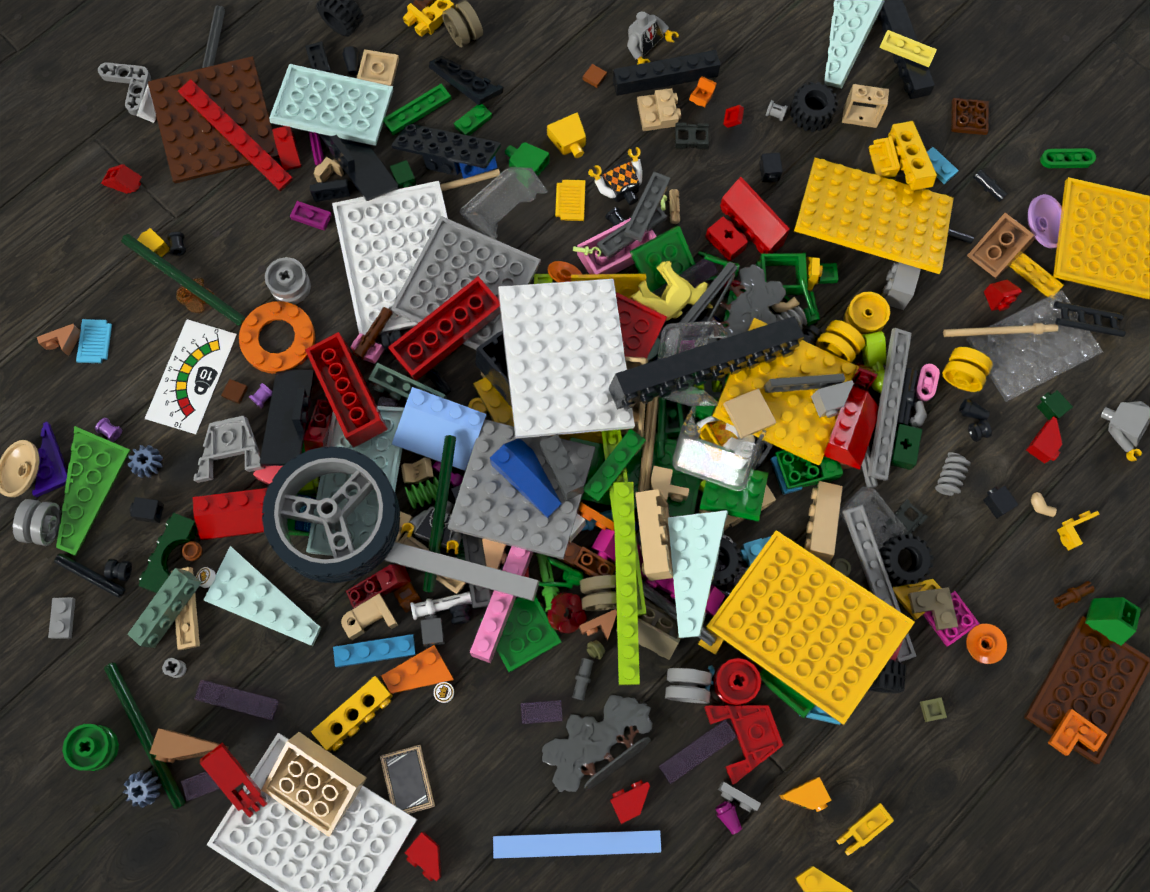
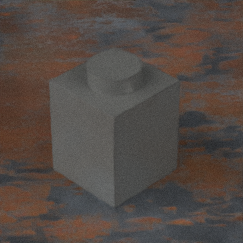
(432, 631)

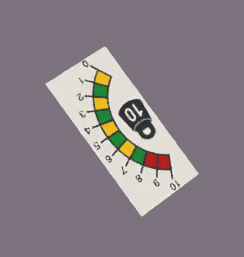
(190, 376)

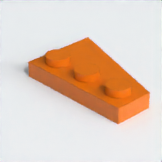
(419, 671)

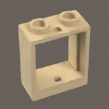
(870, 116)

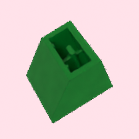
(1113, 618)

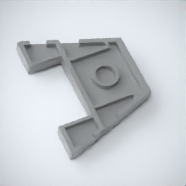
(225, 440)

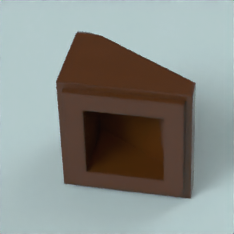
(406, 595)

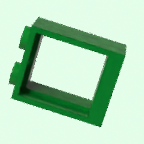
(798, 260)

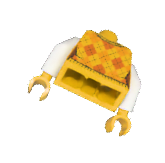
(714, 431)

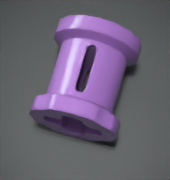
(261, 395)
(108, 429)

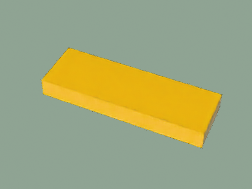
(1036, 275)

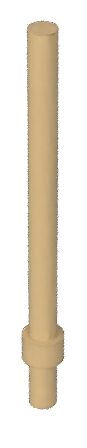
(473, 179)
(1036, 328)

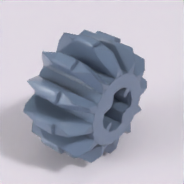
(141, 456)
(142, 788)

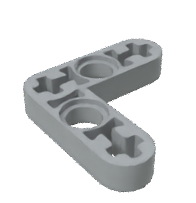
(134, 80)

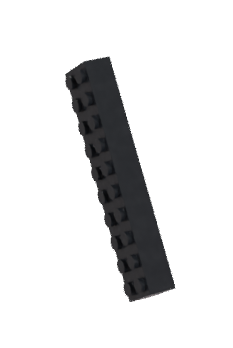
(705, 363)

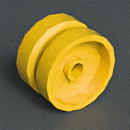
(867, 312)
(841, 340)
(967, 369)

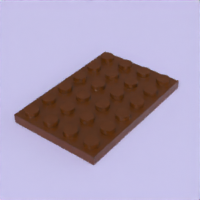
(1093, 680)

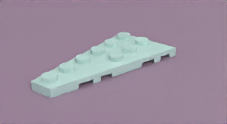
(848, 32)
(694, 557)
(251, 595)

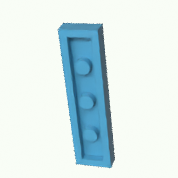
(374, 650)

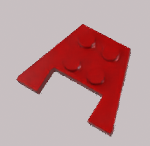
(754, 731)

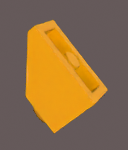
(808, 795)

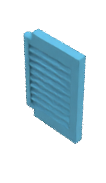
(94, 341)

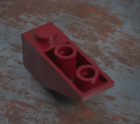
(863, 377)
(319, 426)
(382, 583)

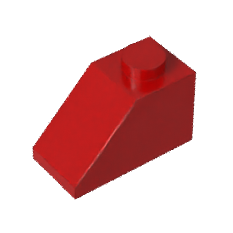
(286, 147)
(122, 179)
(1047, 442)

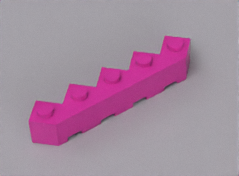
(605, 548)

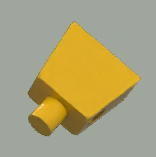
(568, 135)

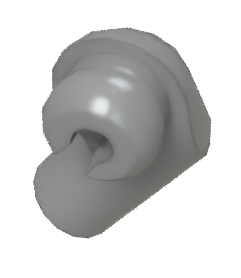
(920, 415)

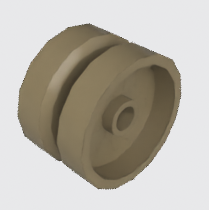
(462, 23)
(600, 592)

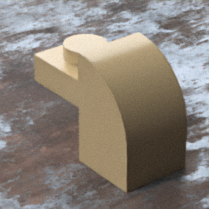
(661, 480)

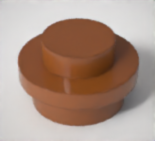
(192, 551)

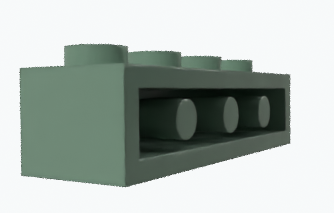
(397, 384)
(164, 608)

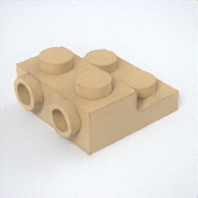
(658, 110)

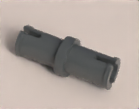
(583, 679)

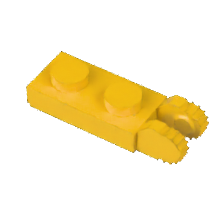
(866, 828)

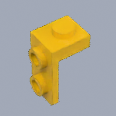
(1068, 533)

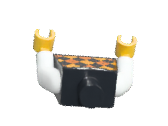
(620, 180)

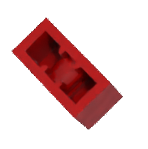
(726, 238)

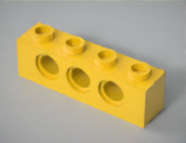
(912, 156)
(324, 731)

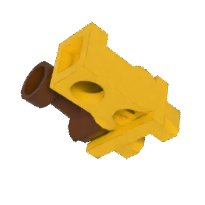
(426, 17)

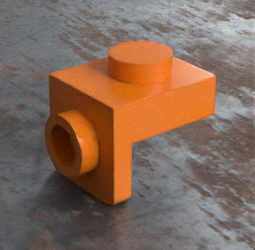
(703, 92)

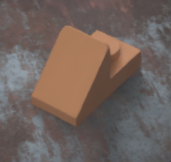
(65, 337)
(604, 621)

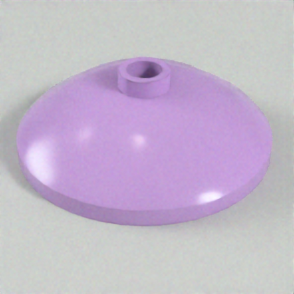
(1044, 220)

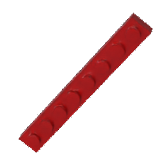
(235, 135)

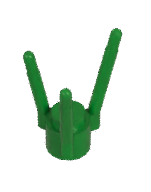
(719, 261)
(811, 312)
(571, 575)

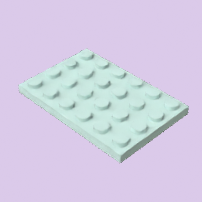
(331, 104)

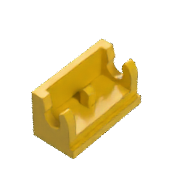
(884, 157)

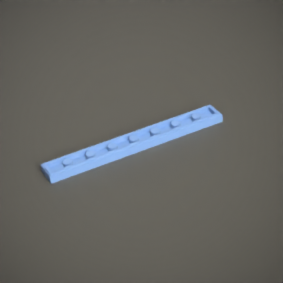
(576, 844)

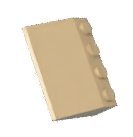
(313, 783)

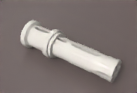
(431, 606)

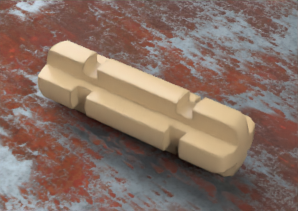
(674, 206)

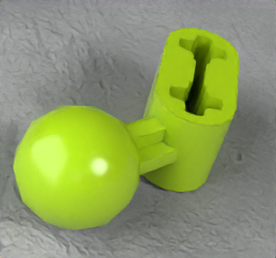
(875, 356)

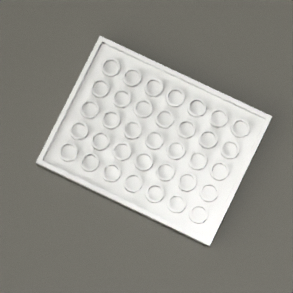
(382, 245)
(563, 356)
(301, 858)

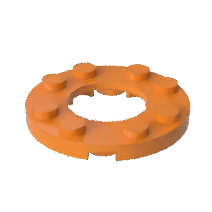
(265, 315)

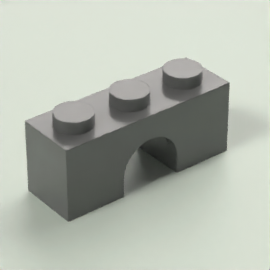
(562, 466)

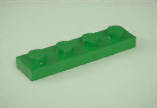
(417, 109)
(614, 465)

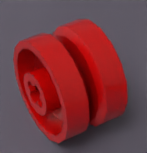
(748, 678)

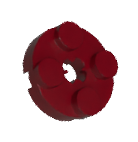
(576, 613)

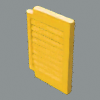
(570, 200)

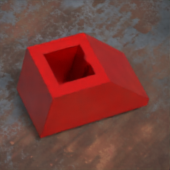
(1001, 295)
(630, 803)
(426, 854)

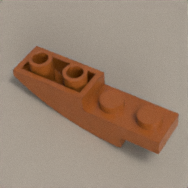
(587, 561)

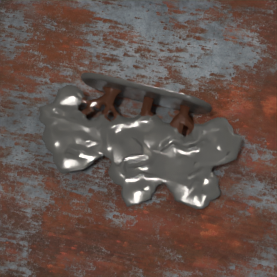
(751, 303)
(592, 741)

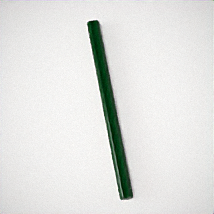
(183, 279)
(440, 506)
(144, 735)

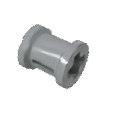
(776, 110)
(168, 665)

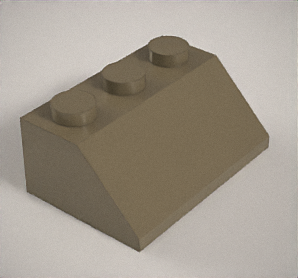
(658, 630)

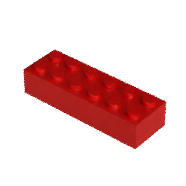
(446, 328)
(346, 390)

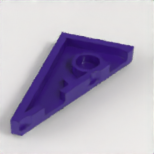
(52, 467)

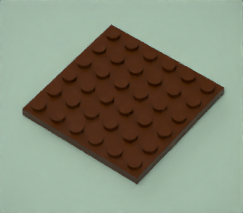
(189, 140)

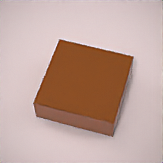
(594, 75)

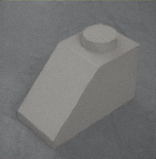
(831, 398)

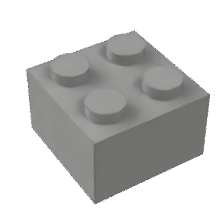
(900, 285)

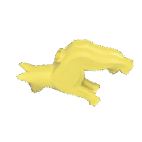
(675, 296)

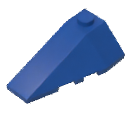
(523, 470)

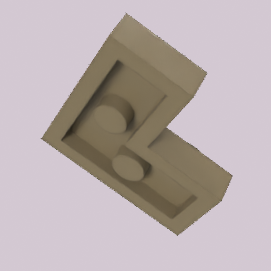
(937, 601)

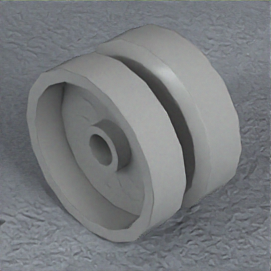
(287, 280)
(37, 522)
(688, 682)

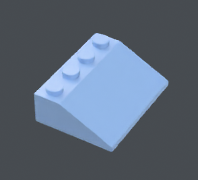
(430, 419)

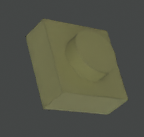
(933, 709)

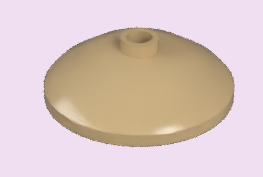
(18, 468)

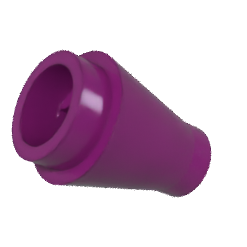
(727, 814)

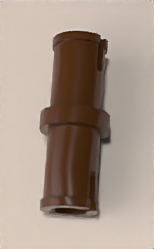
(1074, 594)

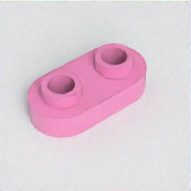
(926, 383)

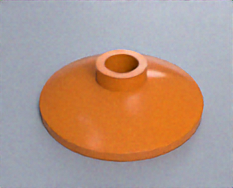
(562, 271)
(995, 642)

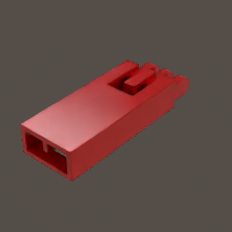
(230, 774)

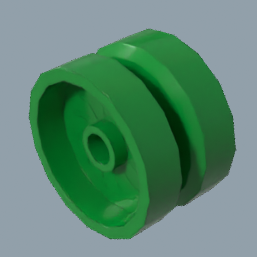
(90, 747)

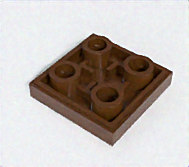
(970, 116)

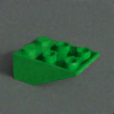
(802, 473)

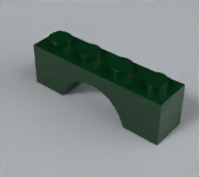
(177, 532)

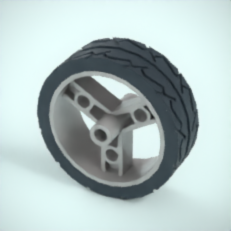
(282, 504)

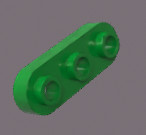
(1074, 157)

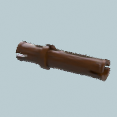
(369, 338)

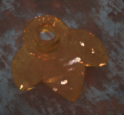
(192, 302)

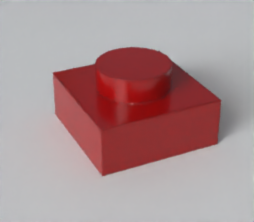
(733, 116)

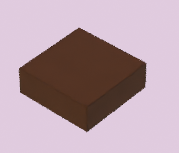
(234, 391)

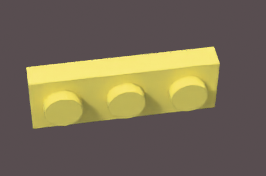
(908, 48)

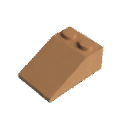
(1001, 245)
(177, 746)

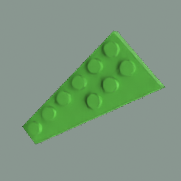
(89, 479)

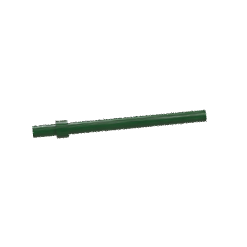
(661, 436)

